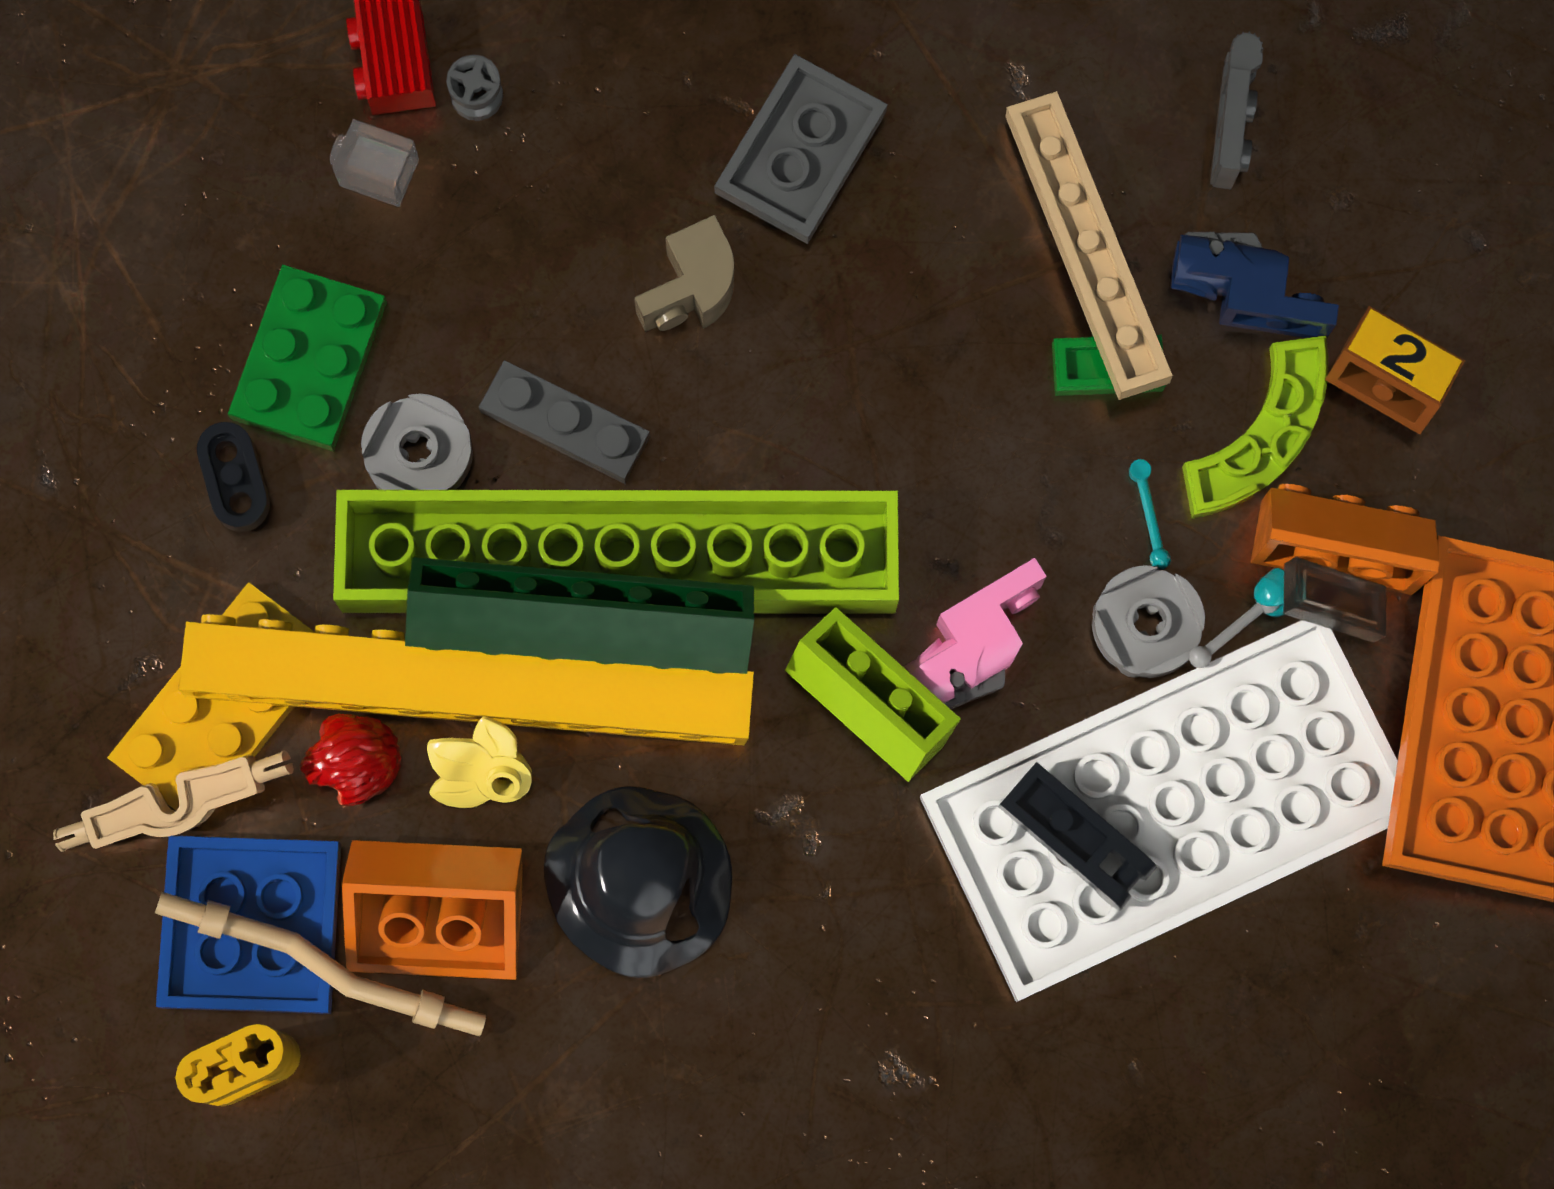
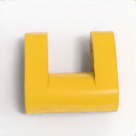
(242, 1052)

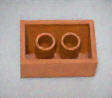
(1345, 535)
(432, 909)

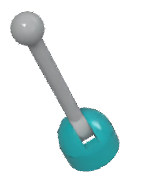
(1269, 601)

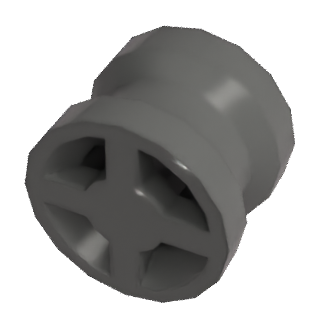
(474, 75)

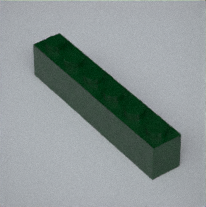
(579, 615)

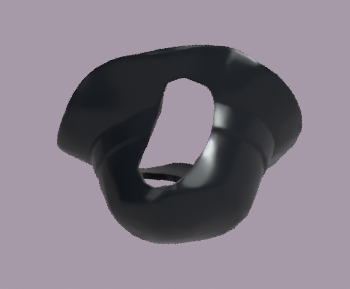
(623, 882)

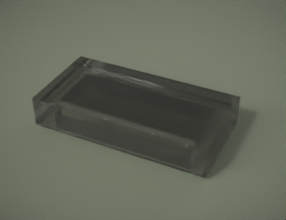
(1334, 599)

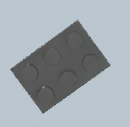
(800, 148)

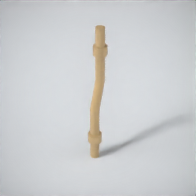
(215, 919)

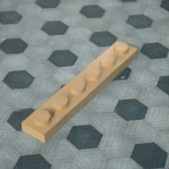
(1088, 246)

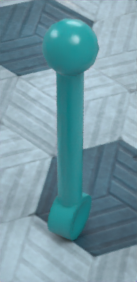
(1140, 472)

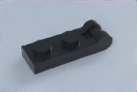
(1076, 834)

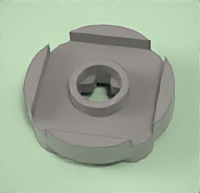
(407, 421)
(1157, 592)

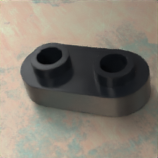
(234, 478)

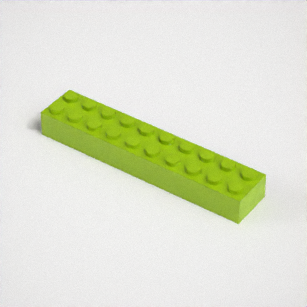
(792, 545)

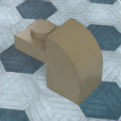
(703, 282)

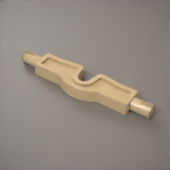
(198, 794)

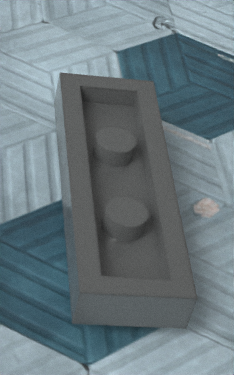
(564, 421)

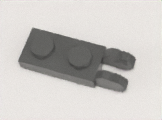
(1236, 107)

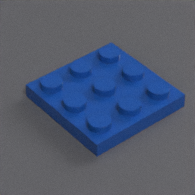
(264, 880)

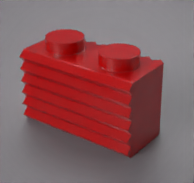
(393, 55)

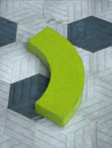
(1273, 439)

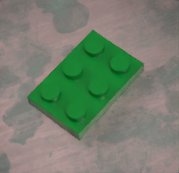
(307, 357)

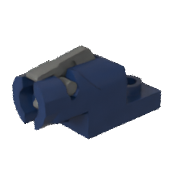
(1250, 284)

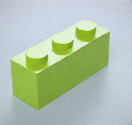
(872, 694)

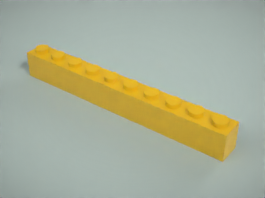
(400, 680)

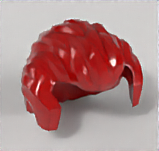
(354, 757)

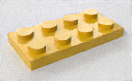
(197, 732)

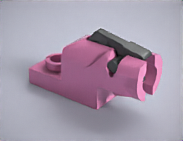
(978, 639)

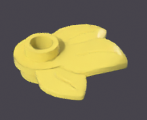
(472, 766)

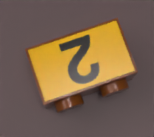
(1395, 370)

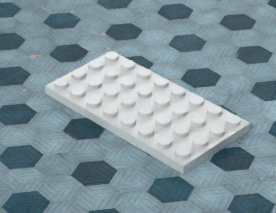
(1209, 775)

